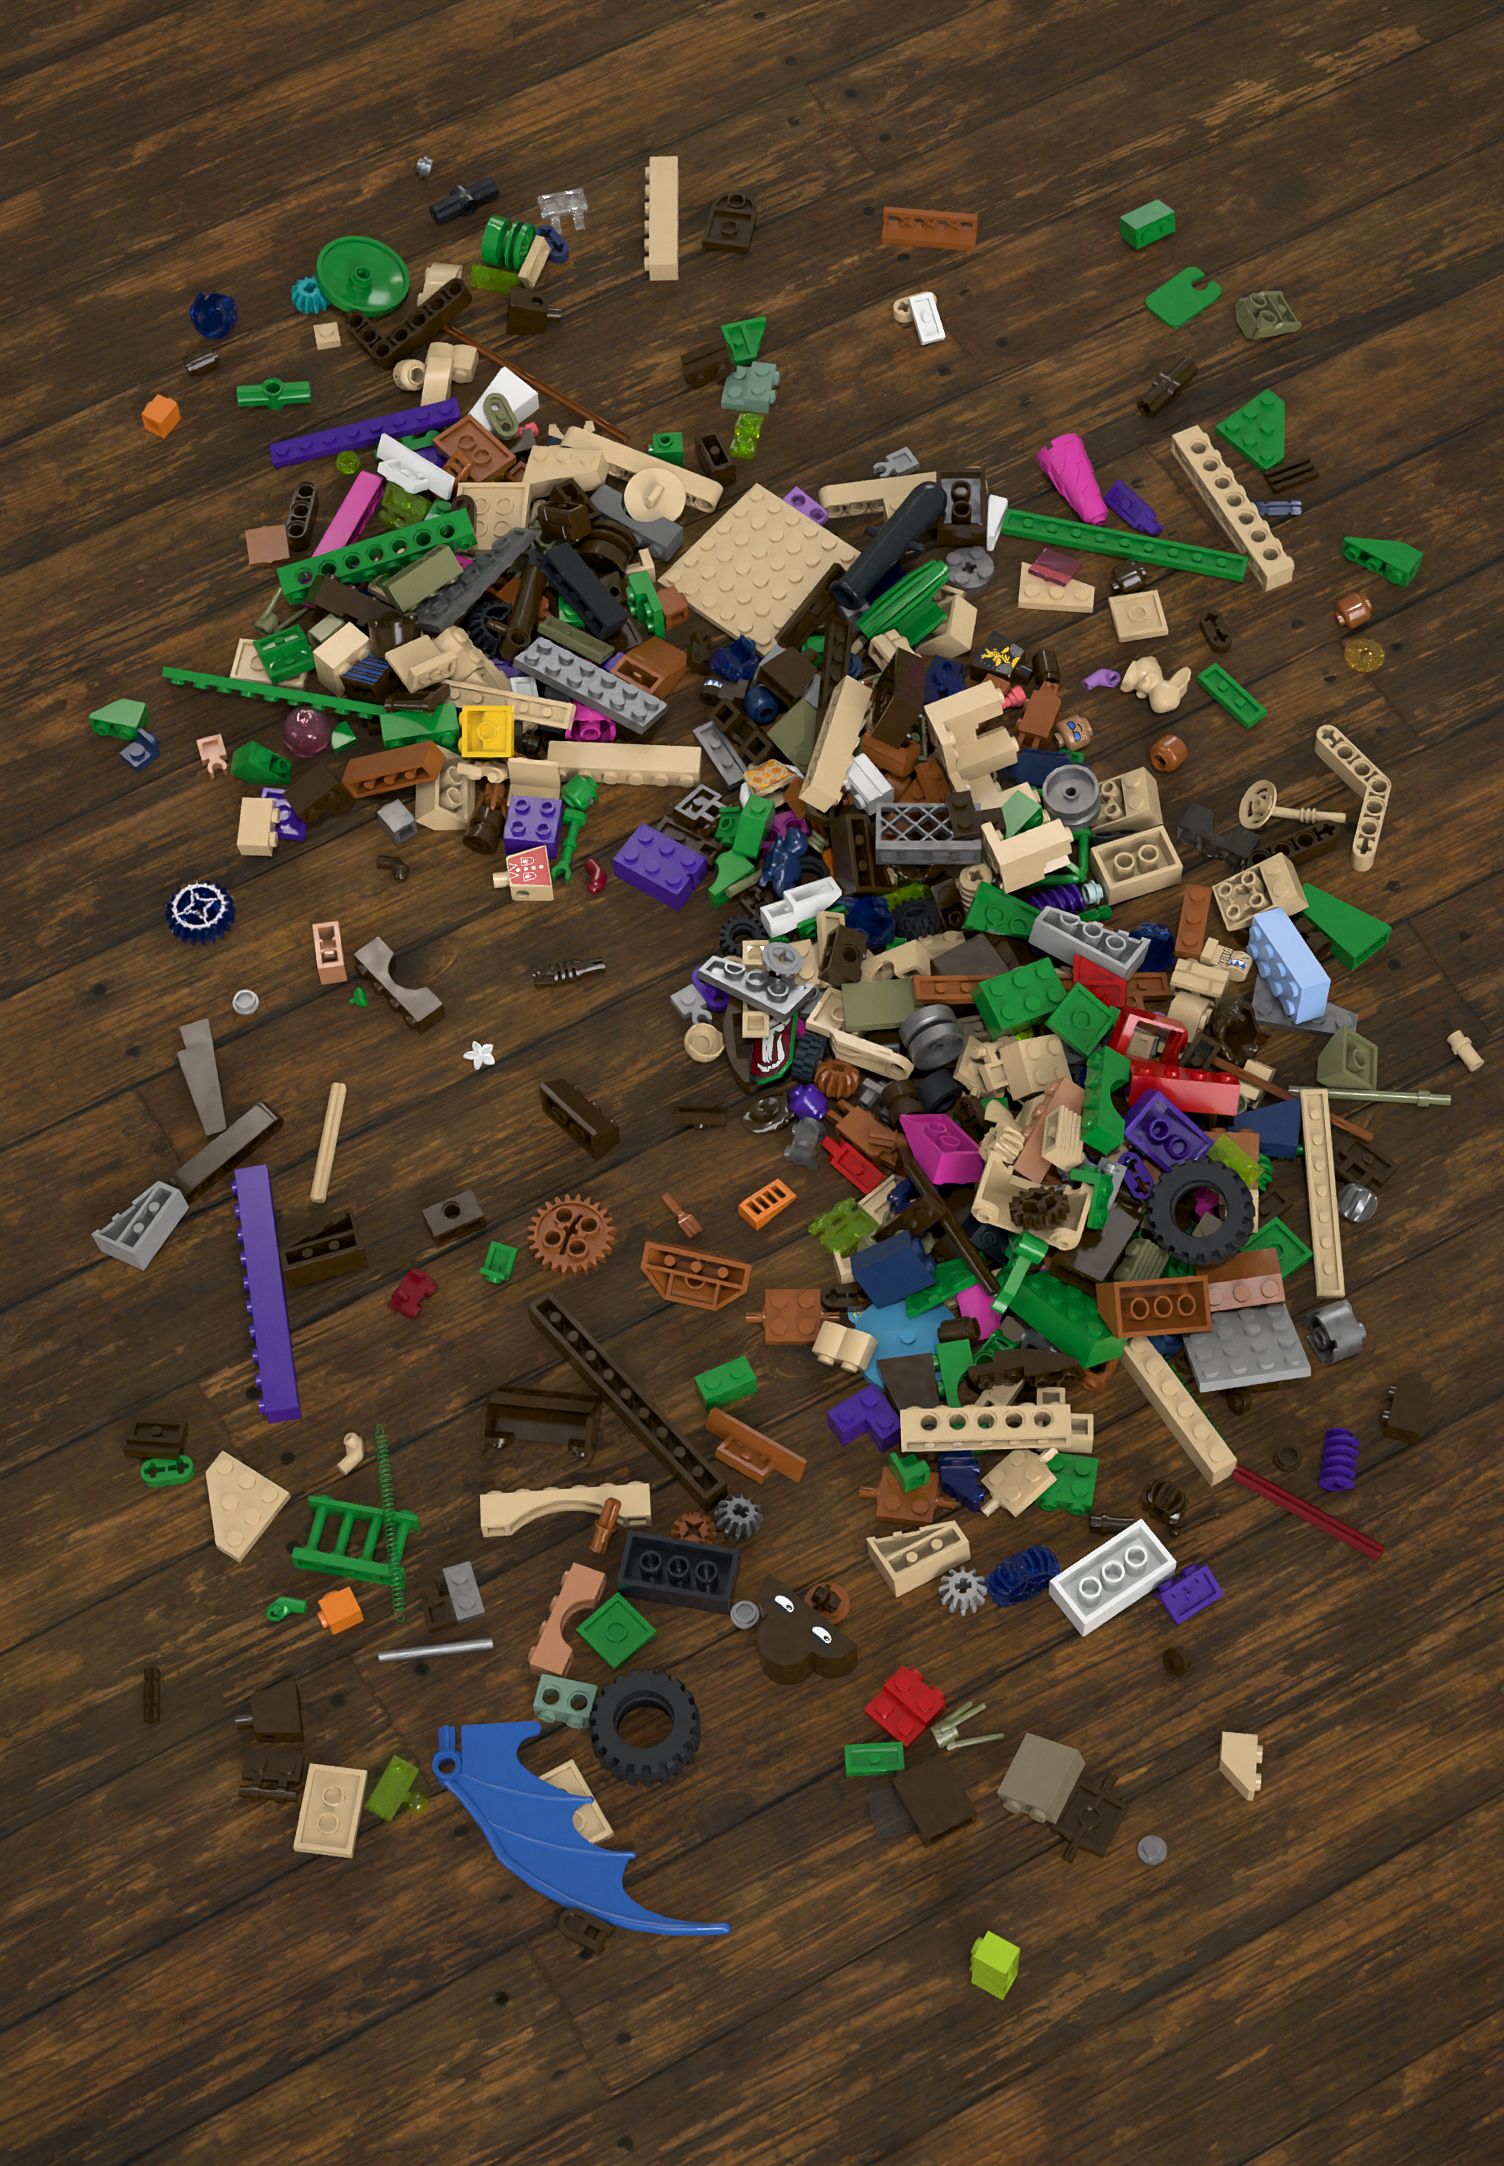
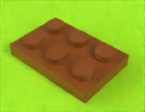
(480, 445)

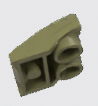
(1265, 315)

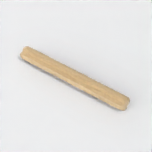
(328, 1143)

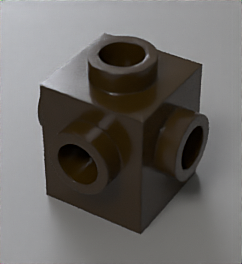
(615, 585)

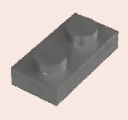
(464, 1592)

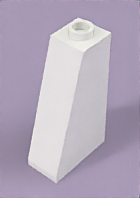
(519, 395)

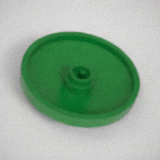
(362, 276)

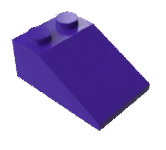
(1163, 1132)

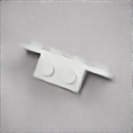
(411, 469)

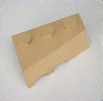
(555, 464)
(919, 1555)

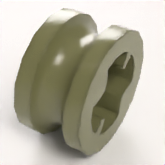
(817, 841)

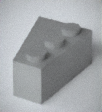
(144, 1226)

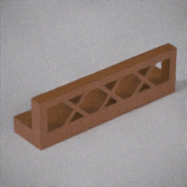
(929, 232)

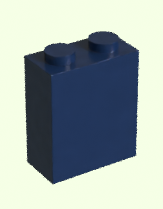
(893, 1269)

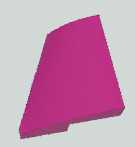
(976, 1303)

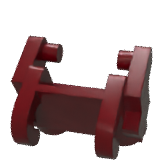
(410, 1292)

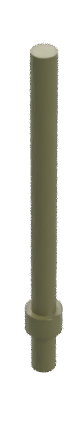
(1422, 1098)

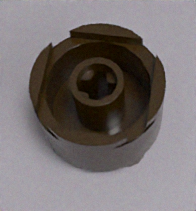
(392, 631)

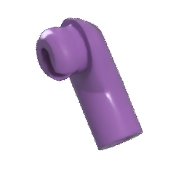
(1103, 678)

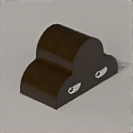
(798, 1639)

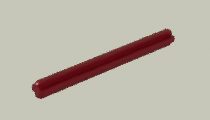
(1308, 1512)

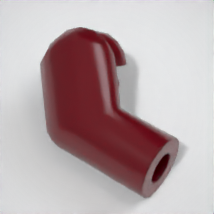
(598, 877)

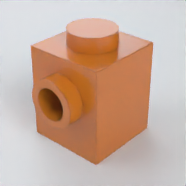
(161, 415)
(339, 1610)

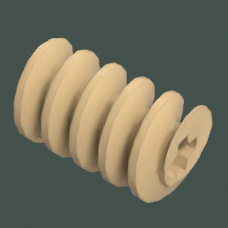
(969, 880)

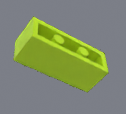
(994, 1964)

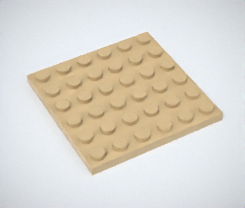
(756, 567)

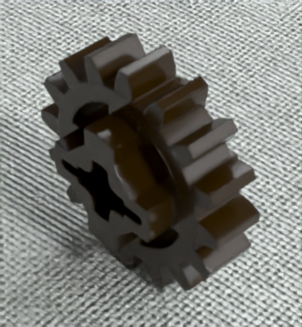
(1039, 1207)

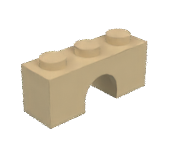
(903, 961)

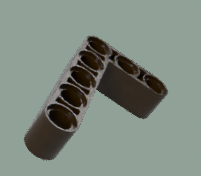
(409, 328)

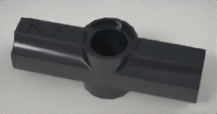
(464, 200)

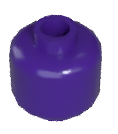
(808, 1102)

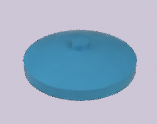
(899, 1334)

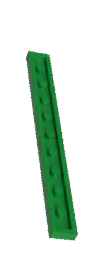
(1125, 545)
(273, 693)

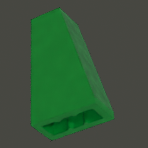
(1352, 931)

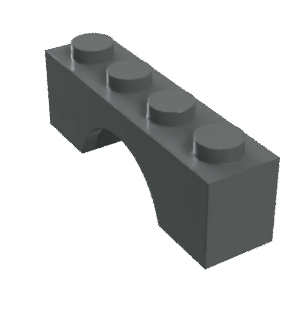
(659, 536)

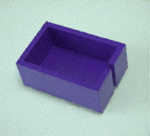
(660, 866)

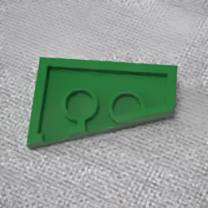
(999, 913)
(950, 1278)

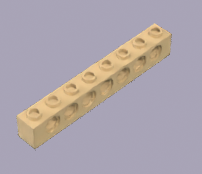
(1232, 507)

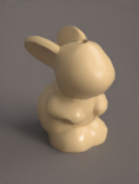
(1148, 680)

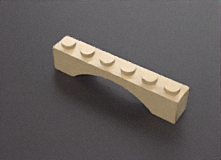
(507, 1512)

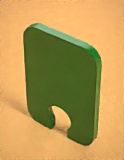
(1178, 301)

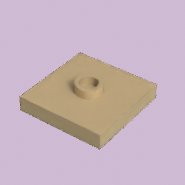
(1138, 616)

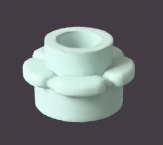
(1092, 893)

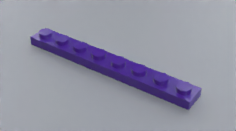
(365, 433)

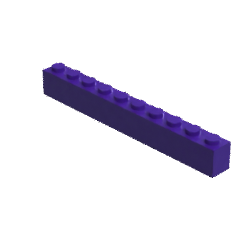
(267, 1295)

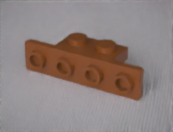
(752, 1451)

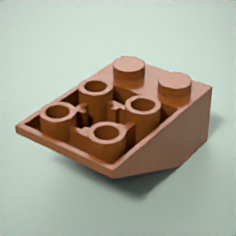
(652, 667)

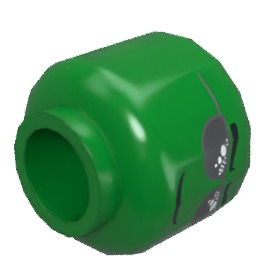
(579, 793)

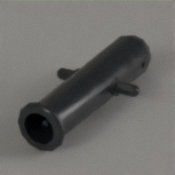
(890, 544)

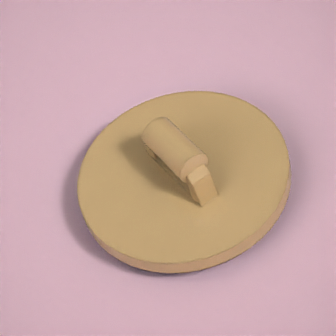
(654, 495)

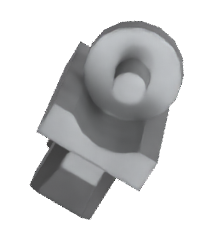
(872, 1095)

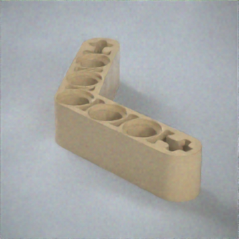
(1331, 747)

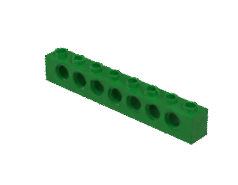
(384, 545)

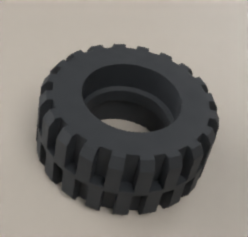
(1178, 1182)
(639, 1692)

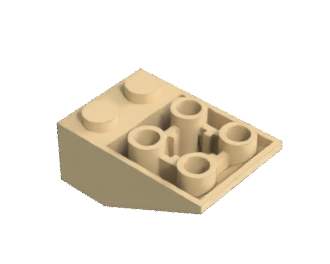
(1128, 803)
(1258, 890)

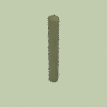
(743, 884)

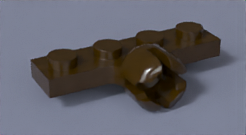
(812, 612)

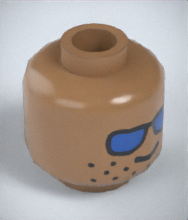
(1073, 733)

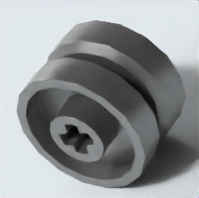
(1072, 796)
(933, 1037)

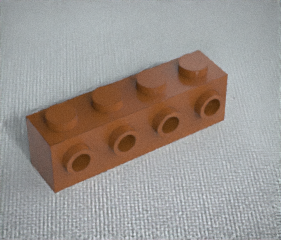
(393, 769)

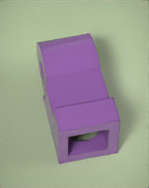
(807, 506)

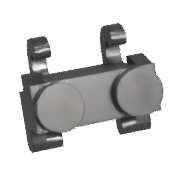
(805, 1135)

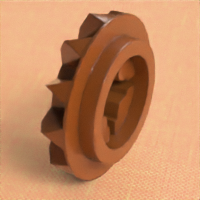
(694, 1519)
(843, 1608)

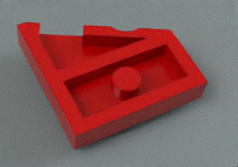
(1100, 982)

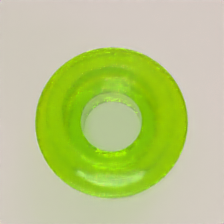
(347, 462)

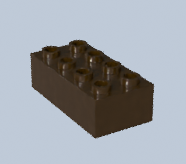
(899, 698)

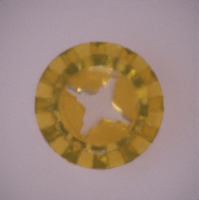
(1371, 661)

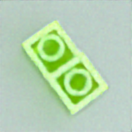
(746, 435)

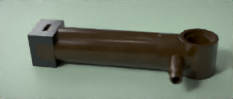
(524, 610)

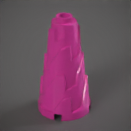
(1074, 477)
(589, 724)

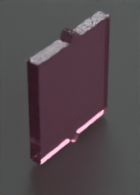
(1055, 567)

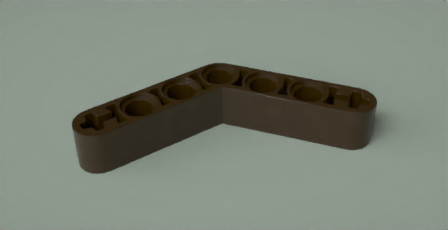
(1320, 839)

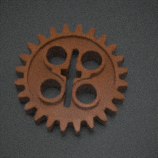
(550, 1228)

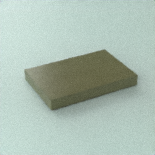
(877, 1004)

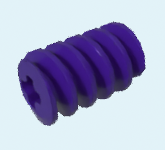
(1063, 899)
(1338, 1460)

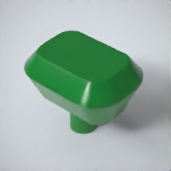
(360, 997)

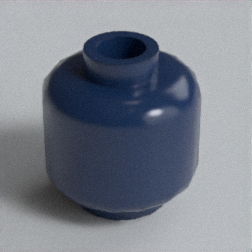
(761, 704)

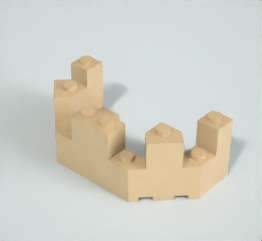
(967, 766)

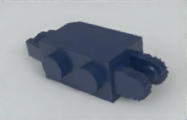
(1036, 765)

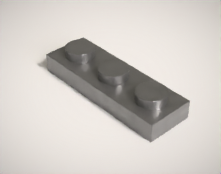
(720, 754)

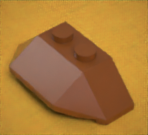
(695, 1274)

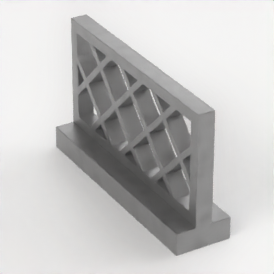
(928, 849)

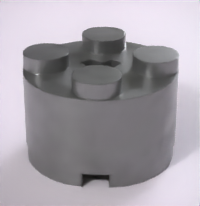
(1334, 1332)

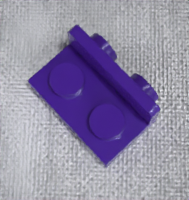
(1188, 1592)

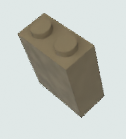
(1040, 1778)

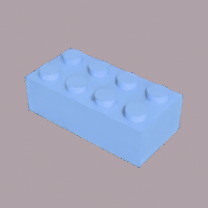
(1288, 965)

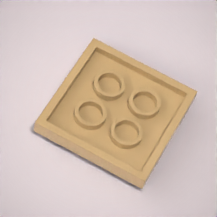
(499, 510)

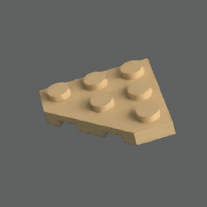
(241, 1504)

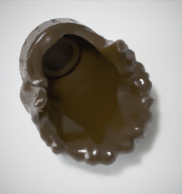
(921, 872)
(1237, 1030)

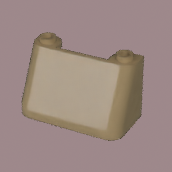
(996, 1192)

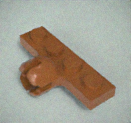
(934, 787)

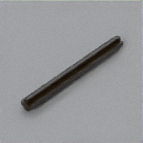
(954, 1230)

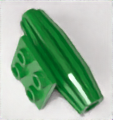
(908, 605)

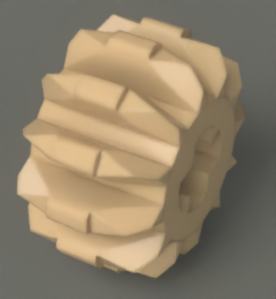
(1004, 1140)

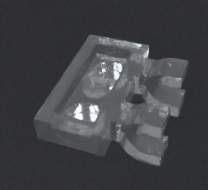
(561, 204)

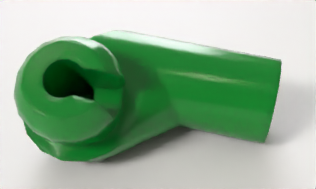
(284, 1606)

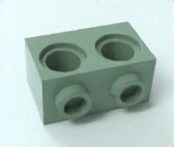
(569, 1694)

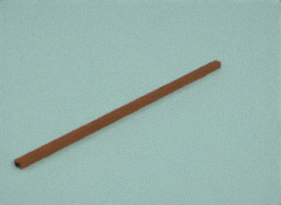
(537, 384)
(1278, 1091)

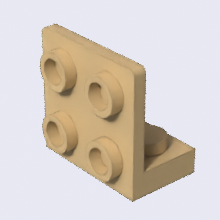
(421, 663)
(534, 778)

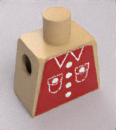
(527, 876)

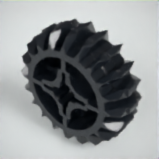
(483, 636)

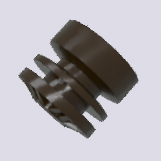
(607, 547)

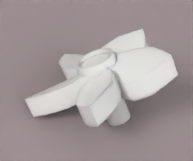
(480, 1054)

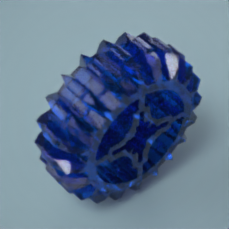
(211, 901)
(1022, 1576)

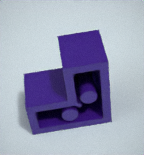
(868, 1414)

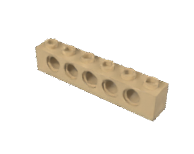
(974, 1437)

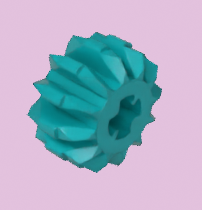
(308, 296)

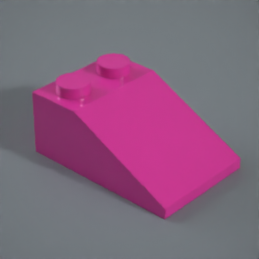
(942, 1148)

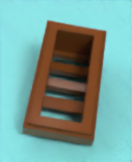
(463, 473)

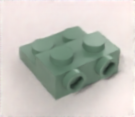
(751, 388)

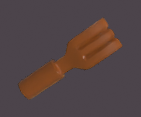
(685, 1221)

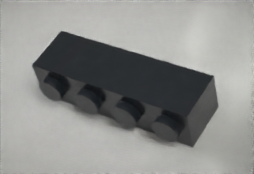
(583, 591)

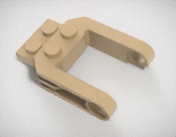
(850, 1046)

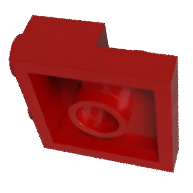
(906, 1706)

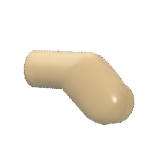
(354, 1453)

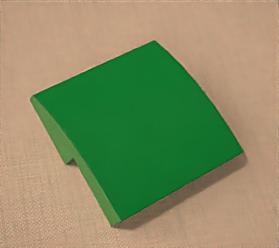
(285, 654)

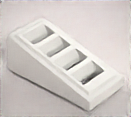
(995, 516)

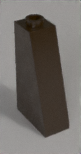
(1097, 1251)
(911, 1383)

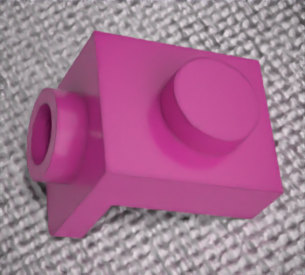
(1206, 1202)

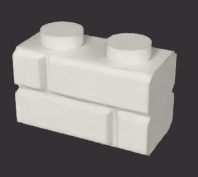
(867, 785)

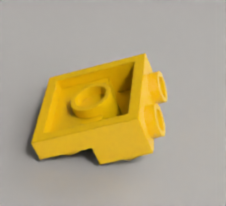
(487, 731)

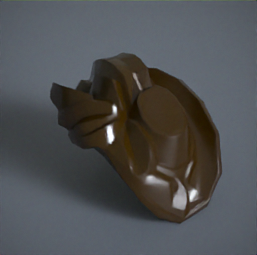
(768, 1114)

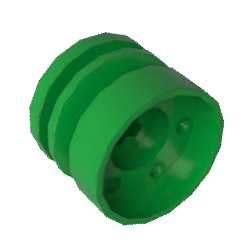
(506, 242)

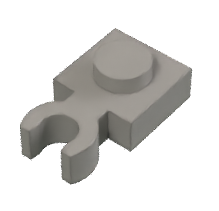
(898, 463)
(691, 1004)

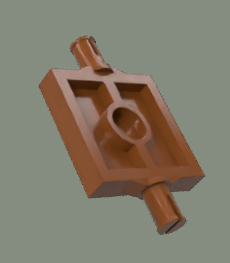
(792, 1316)
(911, 1508)

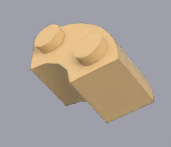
(436, 277)

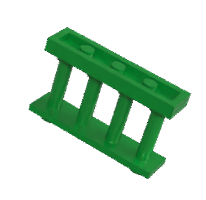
(337, 1562)

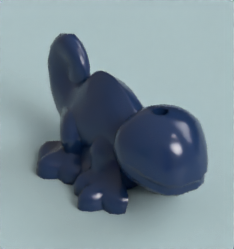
(782, 861)

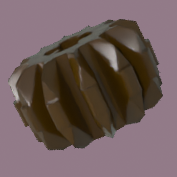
(1164, 1501)

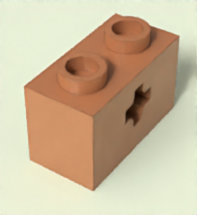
(329, 952)

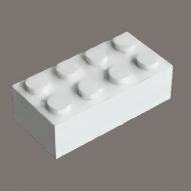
(1112, 1577)

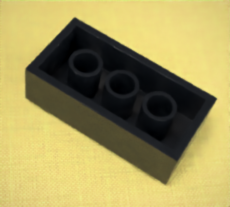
(678, 1572)

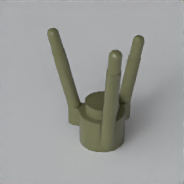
(268, 621)
(945, 1731)

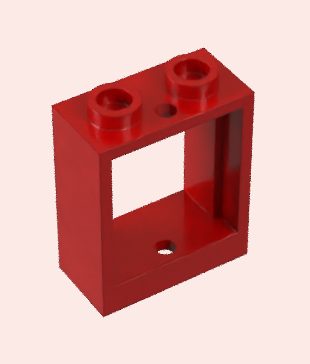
(1126, 1025)

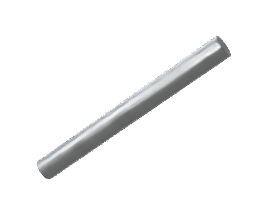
(435, 1650)

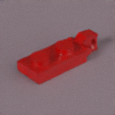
(854, 1165)

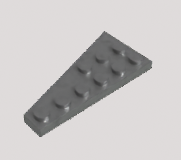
(454, 599)

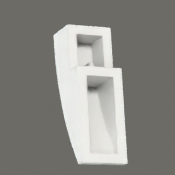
(799, 905)

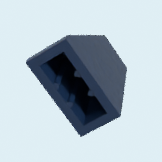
(1276, 1127)

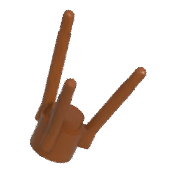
(493, 798)

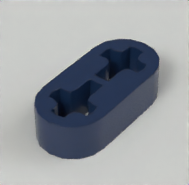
(556, 242)

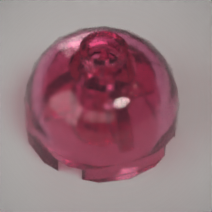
(307, 731)

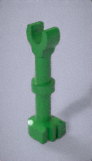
(575, 820)

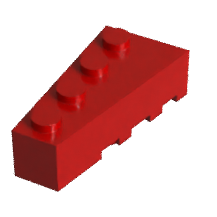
(1184, 1087)

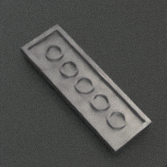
(590, 685)

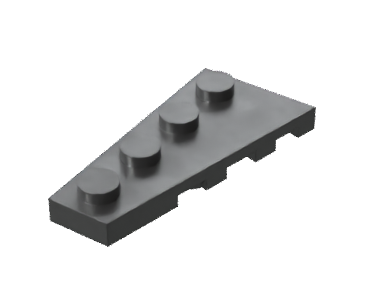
(756, 988)
(1270, 1014)

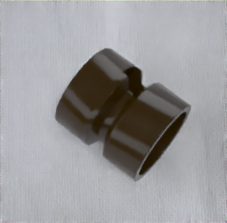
(484, 830)
(1316, 941)
(901, 1099)

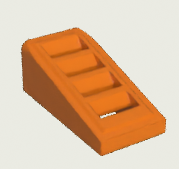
(756, 1220)

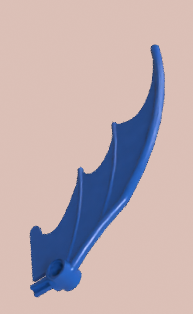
(534, 1830)

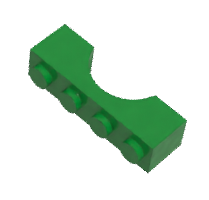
(1100, 1121)
(952, 1363)

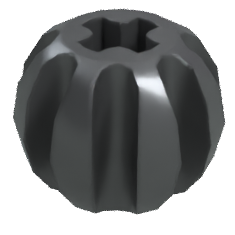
(1356, 1202)

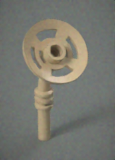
(1267, 808)

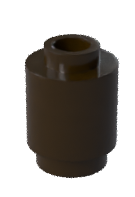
(201, 361)
(1046, 667)
(959, 1329)

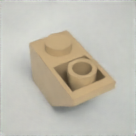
(1238, 1762)

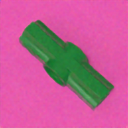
(274, 394)

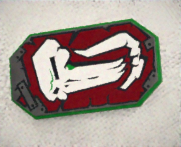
(773, 1054)

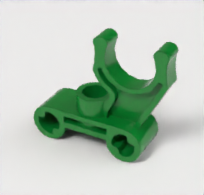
(1021, 1251)

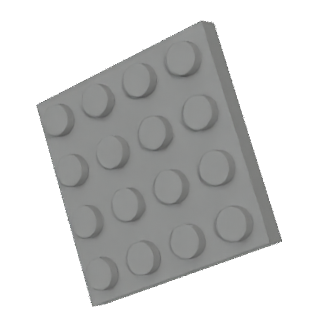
(1246, 1349)

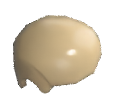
(703, 1042)

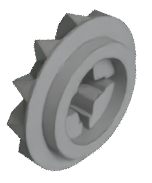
(792, 959)

